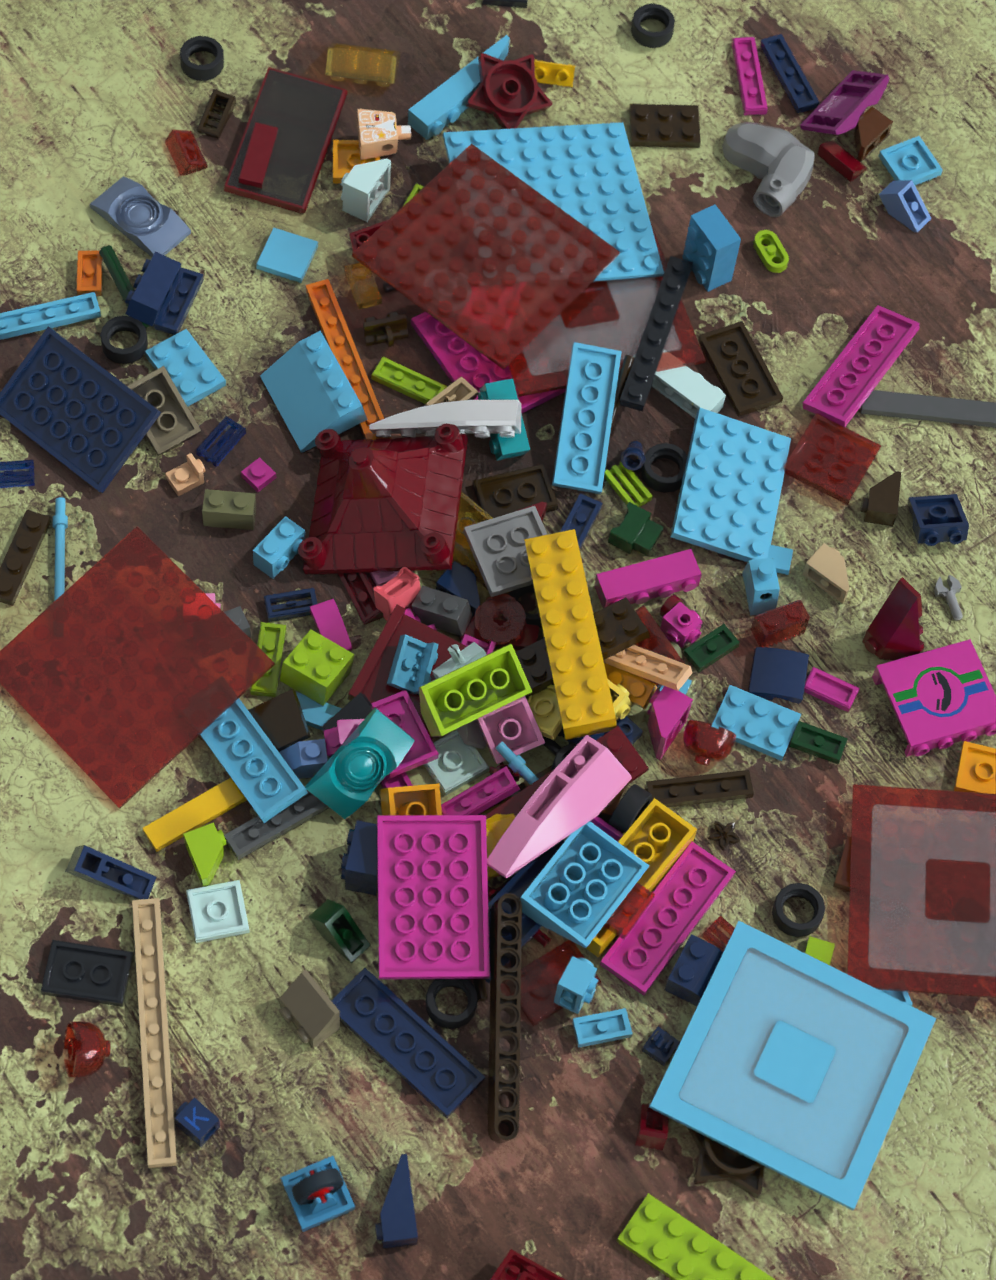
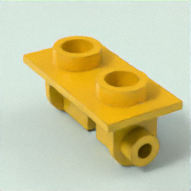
(554, 73)

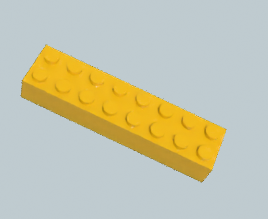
(570, 634)

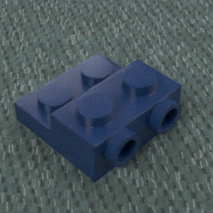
(938, 519)

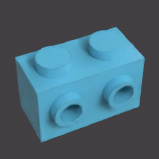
(278, 547)
(576, 985)

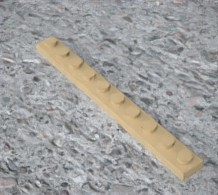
(154, 1034)

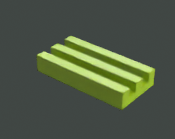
(616, 470)

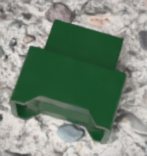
(636, 531)

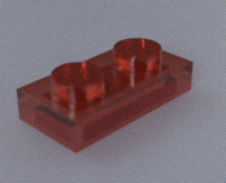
(629, 911)

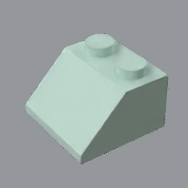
(365, 188)

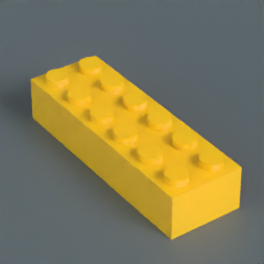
(659, 841)

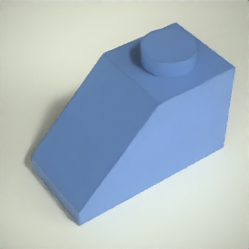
(905, 204)
(306, 757)

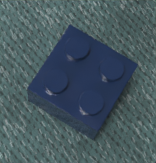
(360, 862)

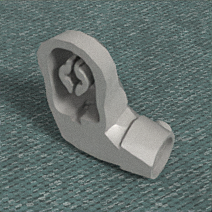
(772, 157)

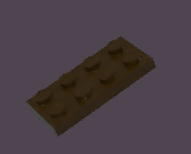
(740, 368)

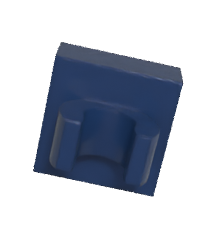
(660, 1046)

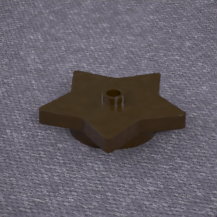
(723, 1164)

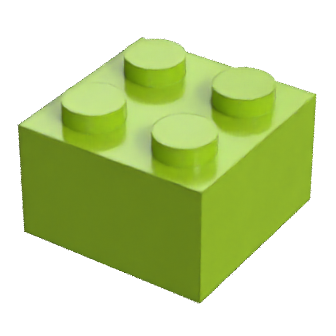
(316, 667)

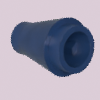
(633, 456)

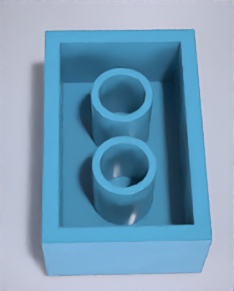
(711, 247)

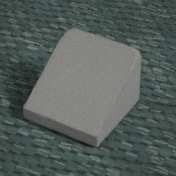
(472, 735)

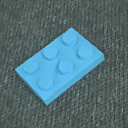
(187, 366)
(757, 722)

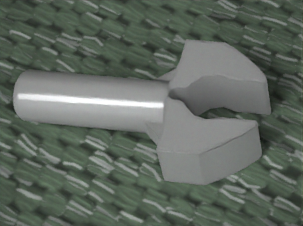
(949, 595)

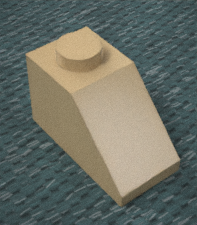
(828, 572)

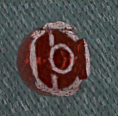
(707, 743)
(85, 1049)

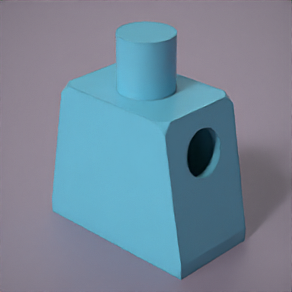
(759, 579)

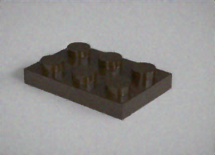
(664, 125)

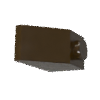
(882, 501)

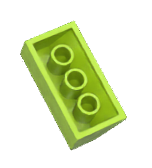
(472, 691)

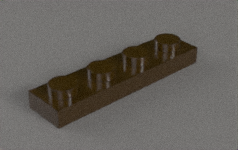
(21, 555)
(701, 788)

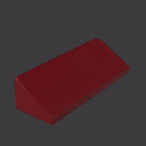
(361, 592)

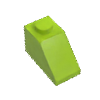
(205, 851)

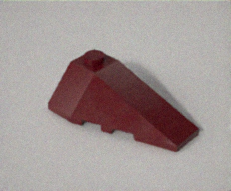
(896, 626)

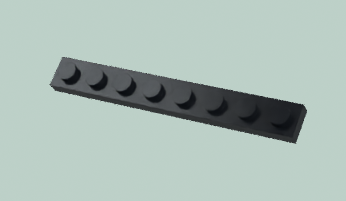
(656, 334)

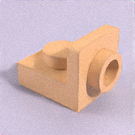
(186, 475)

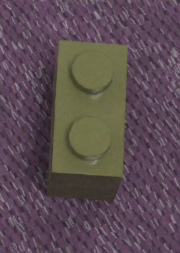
(229, 509)

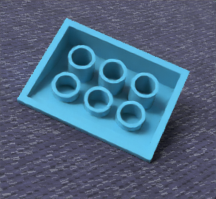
(312, 391)
(582, 885)

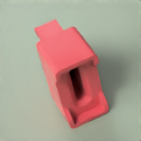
(398, 591)

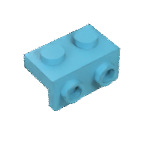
(412, 664)

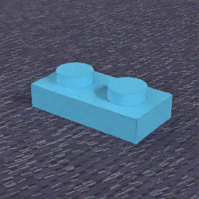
(602, 1027)

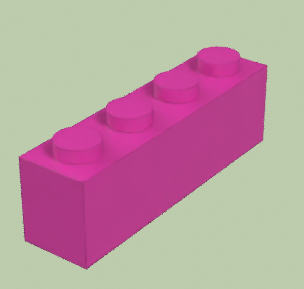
(649, 579)

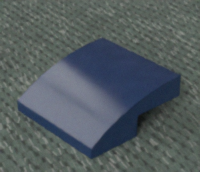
(778, 674)

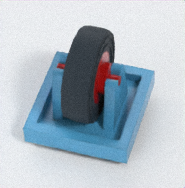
(317, 1193)

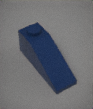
(110, 873)
(397, 1215)

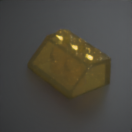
(362, 64)

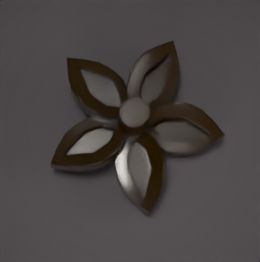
(725, 834)

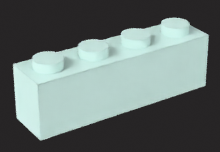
(689, 390)

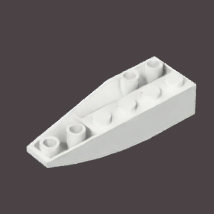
(469, 416)

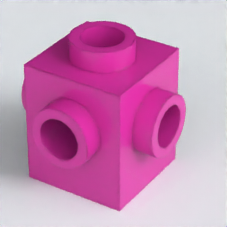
(681, 625)

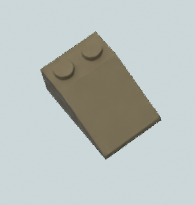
(175, 421)

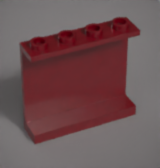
(376, 670)

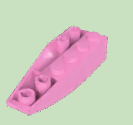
(561, 805)

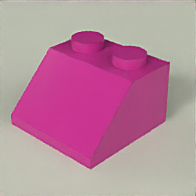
(666, 718)

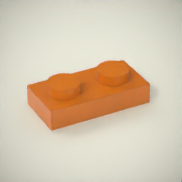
(89, 272)

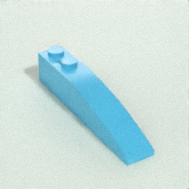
(450, 98)

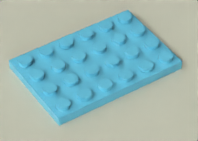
(730, 487)

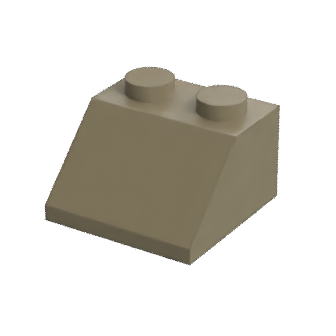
(309, 1010)

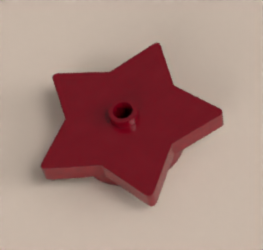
(517, 78)

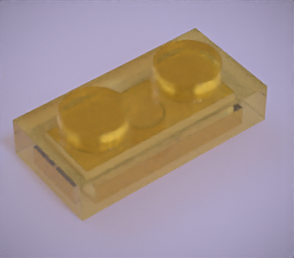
(362, 285)

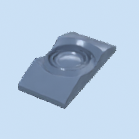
(141, 217)

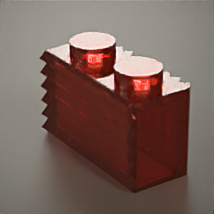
(780, 624)

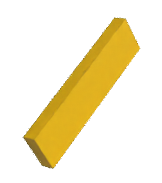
(193, 814)

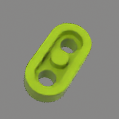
(772, 253)

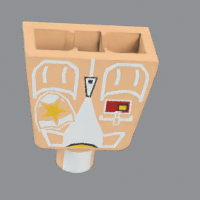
(379, 133)

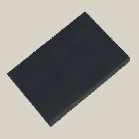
(87, 973)

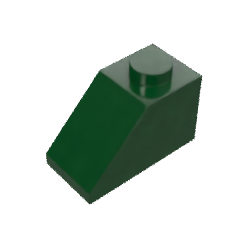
(339, 930)

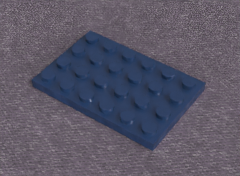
(76, 409)

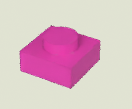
(258, 474)

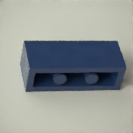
(152, 288)

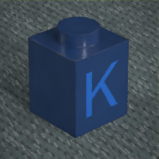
(196, 1121)

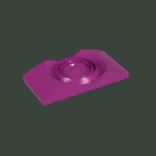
(847, 103)

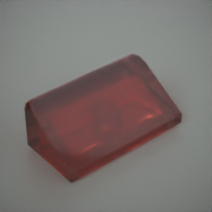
(185, 152)

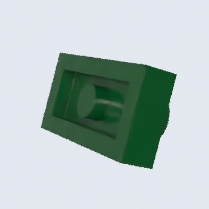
(711, 648)
(818, 742)

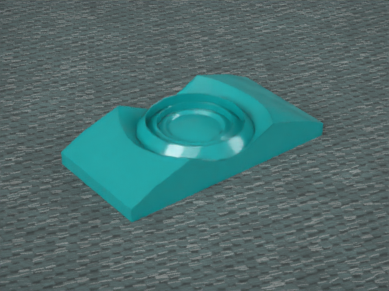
(360, 764)

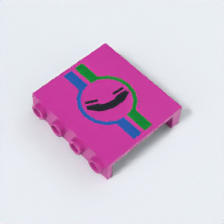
(939, 697)

